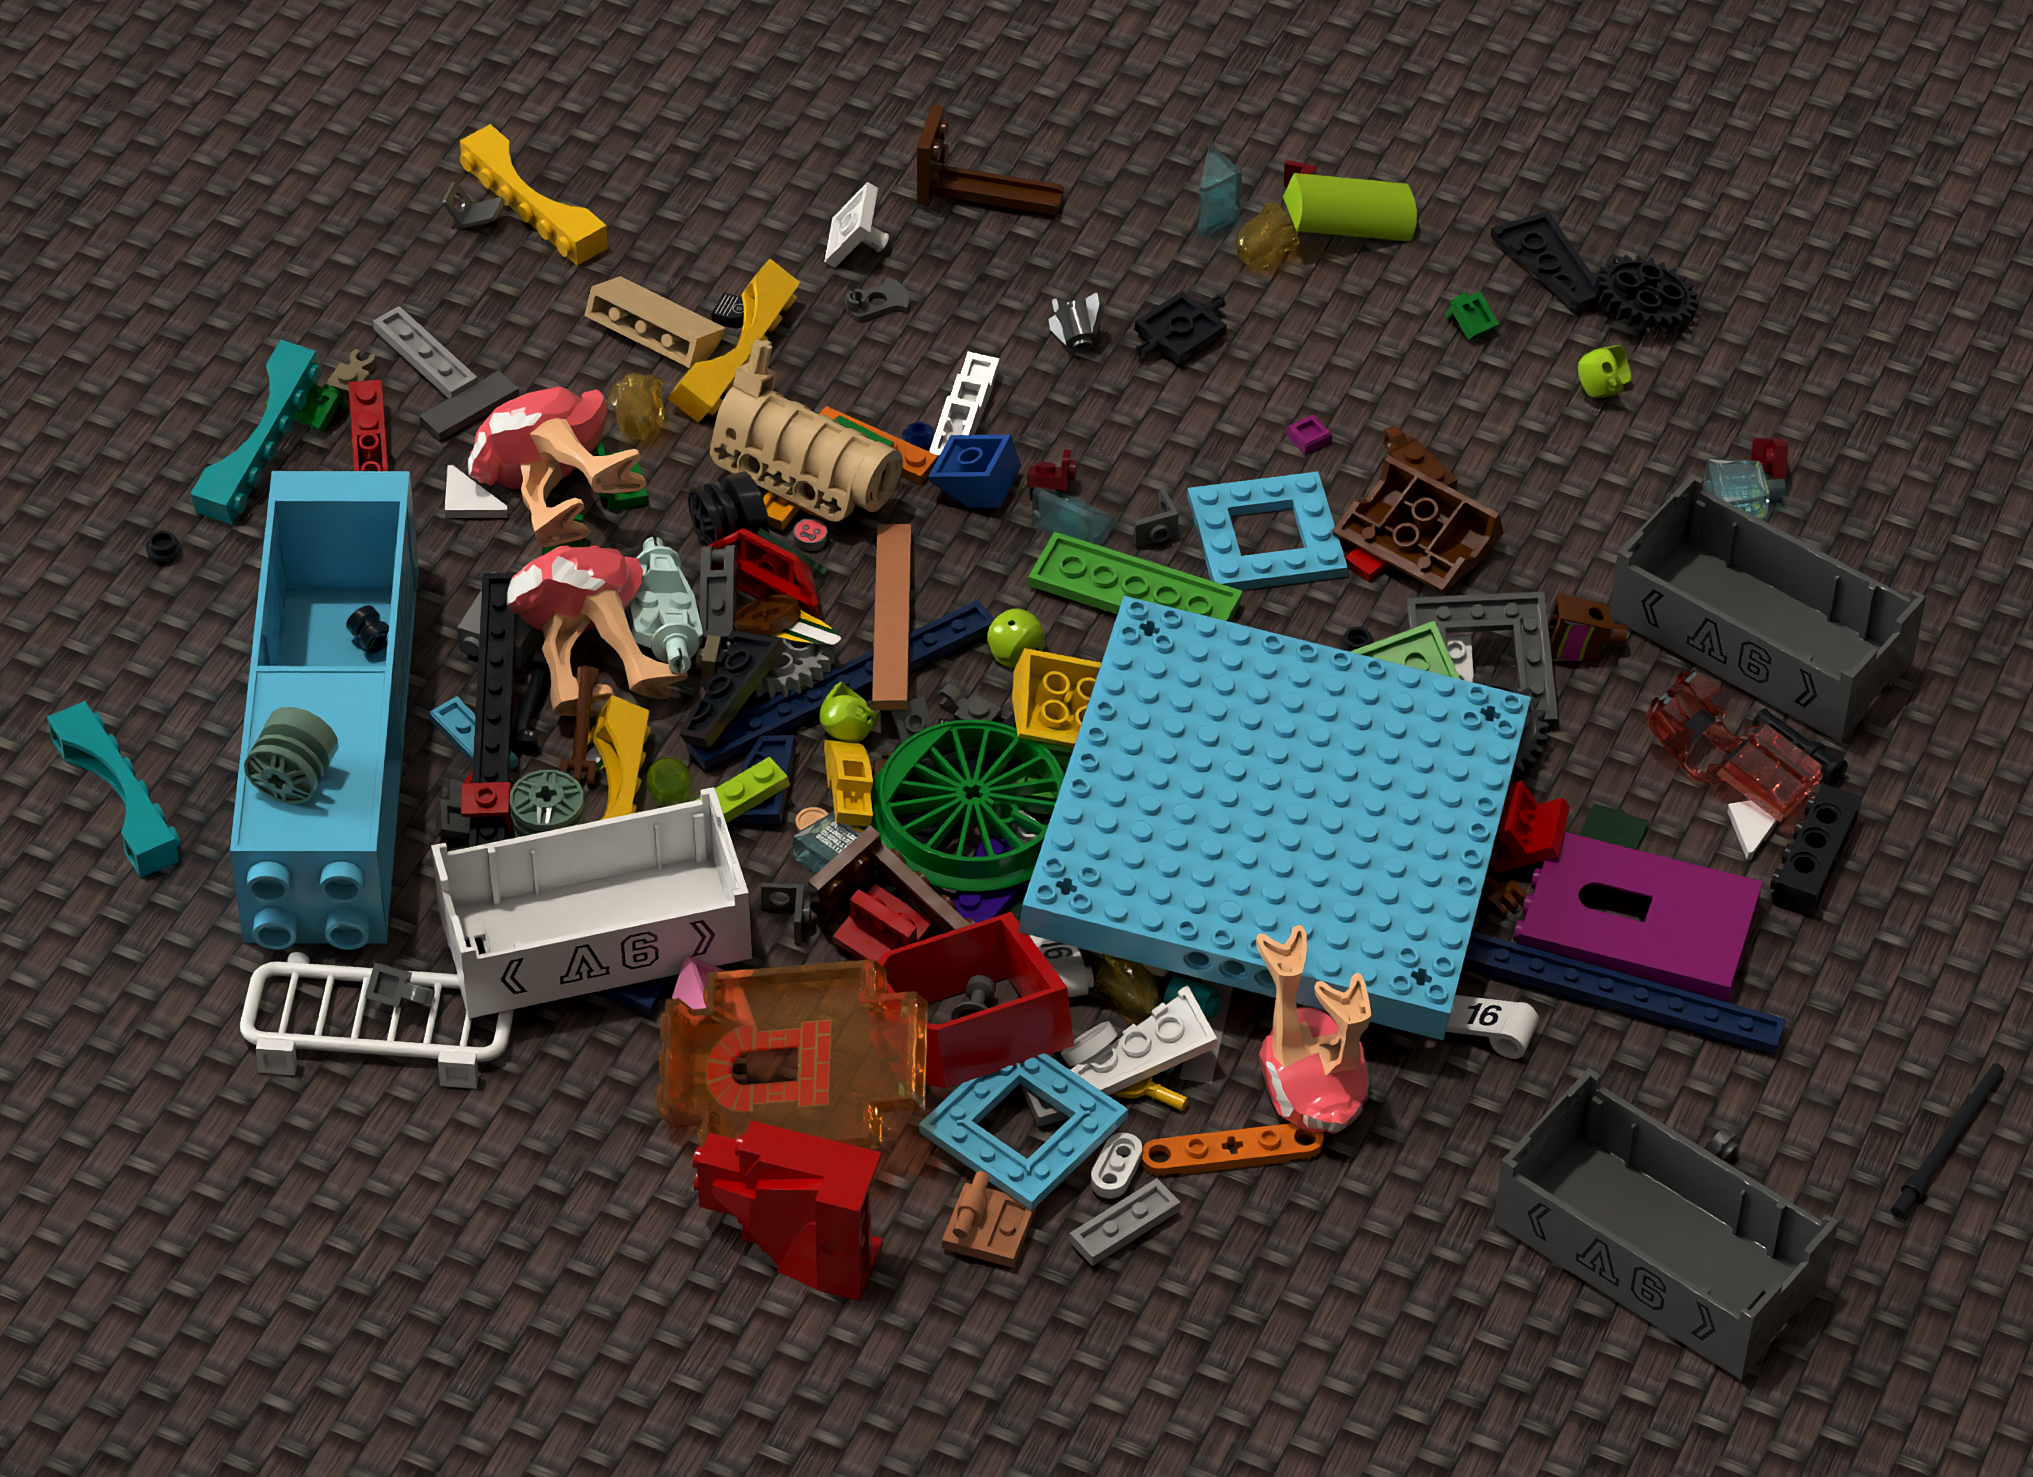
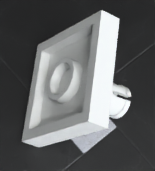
(854, 226)

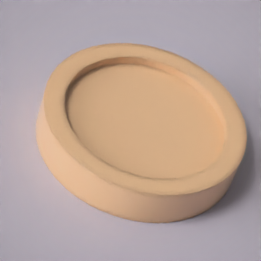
(808, 816)

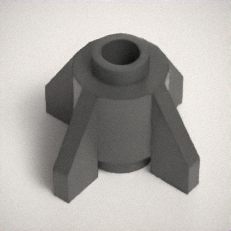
(1077, 321)

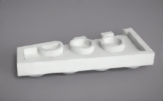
(1160, 1042)

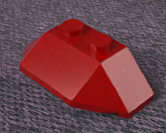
(770, 571)

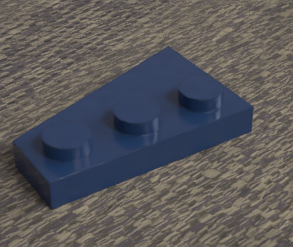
(782, 751)

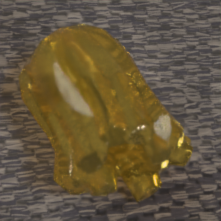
(1266, 237)
(638, 405)
(1129, 987)

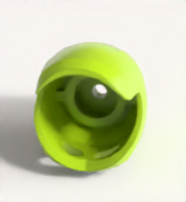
(1604, 371)
(1012, 633)
(846, 715)

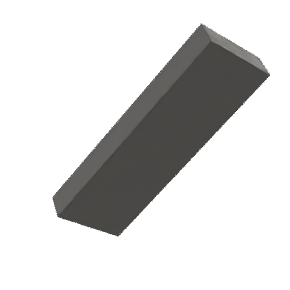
(469, 405)

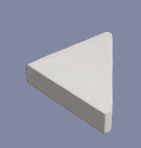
(469, 499)
(1751, 825)

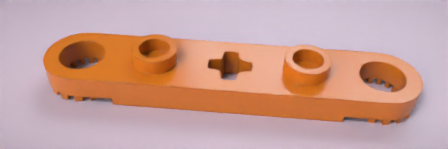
(1210, 1153)

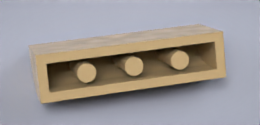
(653, 321)

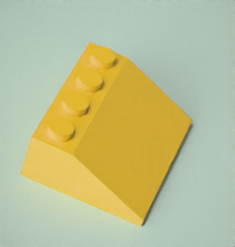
(1051, 696)

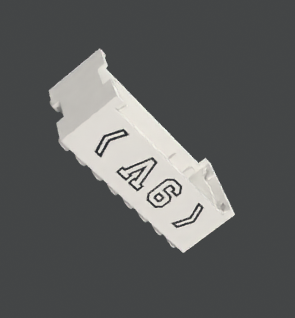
(593, 905)

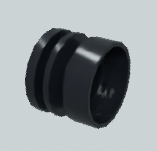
(727, 509)

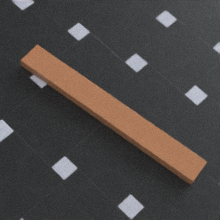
(892, 617)

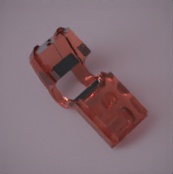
(1758, 763)

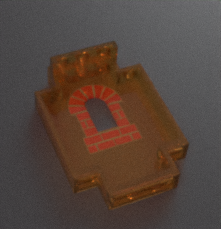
(855, 1052)

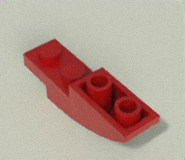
(368, 426)

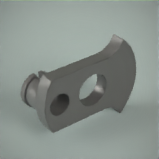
(891, 291)

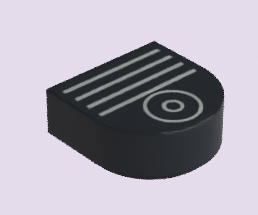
(729, 310)

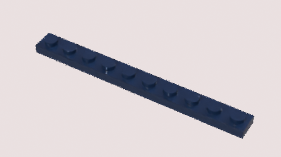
(785, 713)
(1624, 992)

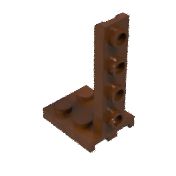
(973, 185)
(854, 869)

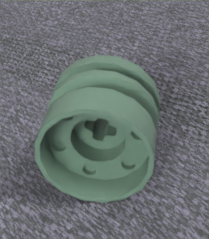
(291, 755)
(545, 803)

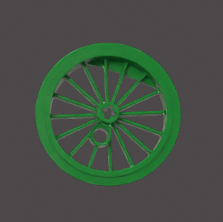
(966, 800)

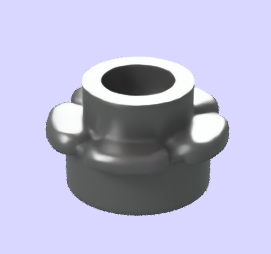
(1722, 1144)

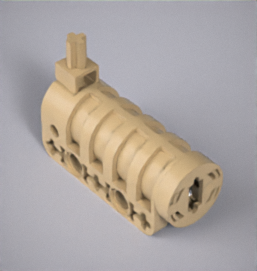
(799, 445)

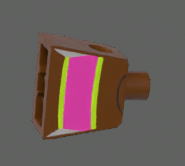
(1581, 630)

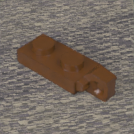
(1416, 456)

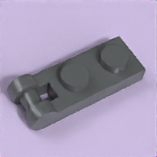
(718, 590)

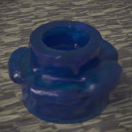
(919, 434)

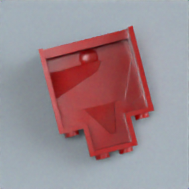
(797, 1200)

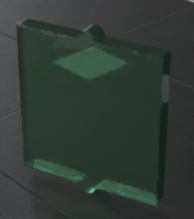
(807, 560)
(1614, 827)

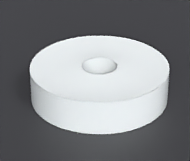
(1089, 1043)

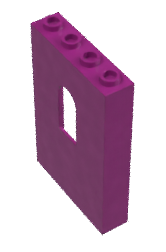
(1690, 932)

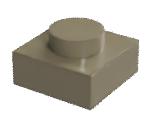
(708, 656)

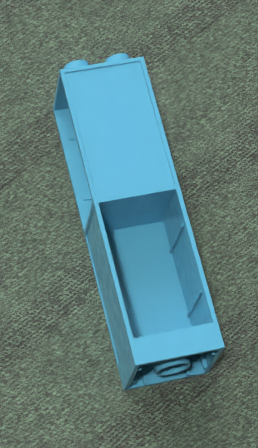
(328, 863)

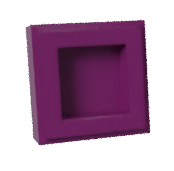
(1309, 434)

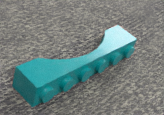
(227, 484)
(84, 743)

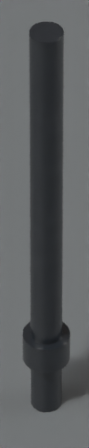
(1916, 1184)

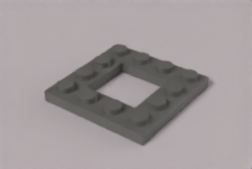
(1519, 612)

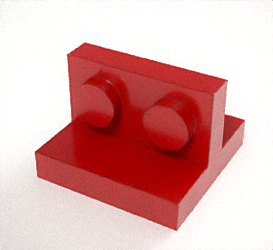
(1528, 829)
(880, 924)

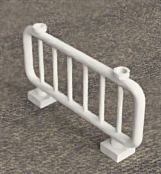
(278, 1050)

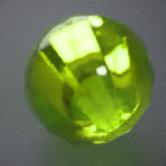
(668, 779)

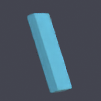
(458, 726)

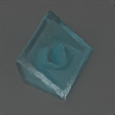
(1218, 193)
(1068, 515)

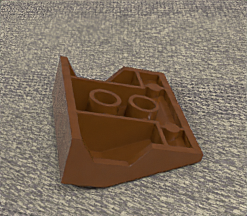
(1421, 526)

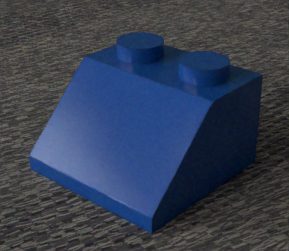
(977, 469)

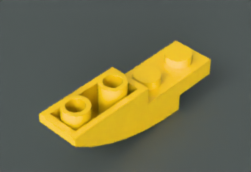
(851, 782)

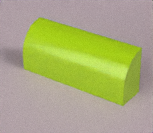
(1351, 207)

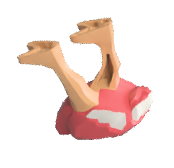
(538, 443)
(581, 591)
(1310, 1060)

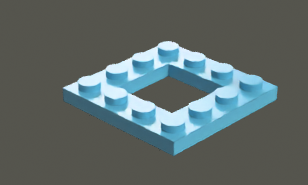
(1304, 494)
(1028, 1180)

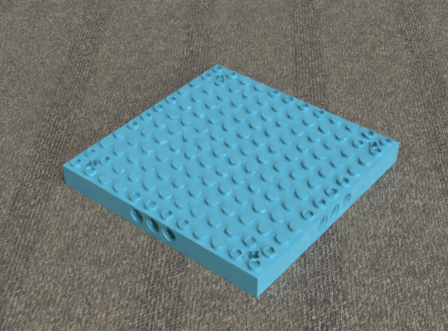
(1271, 789)

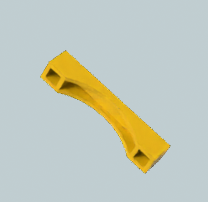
(569, 228)
(707, 380)
(620, 738)

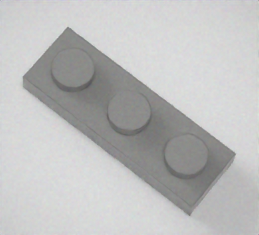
(1124, 1222)

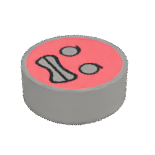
(810, 534)

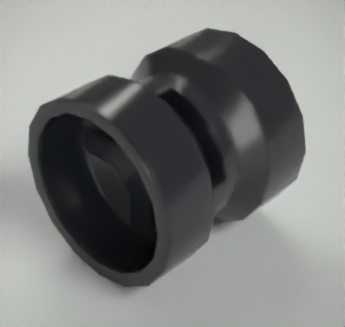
(367, 626)

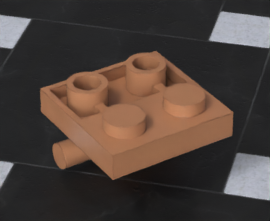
(987, 1224)

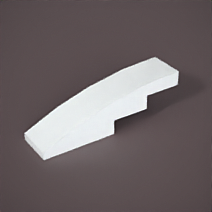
(967, 401)

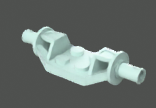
(665, 608)

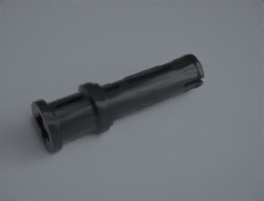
(1816, 750)

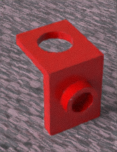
(487, 801)

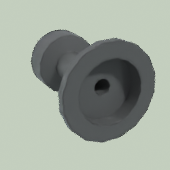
(979, 990)

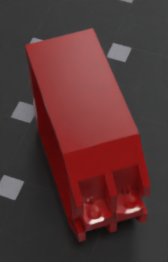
(996, 1035)

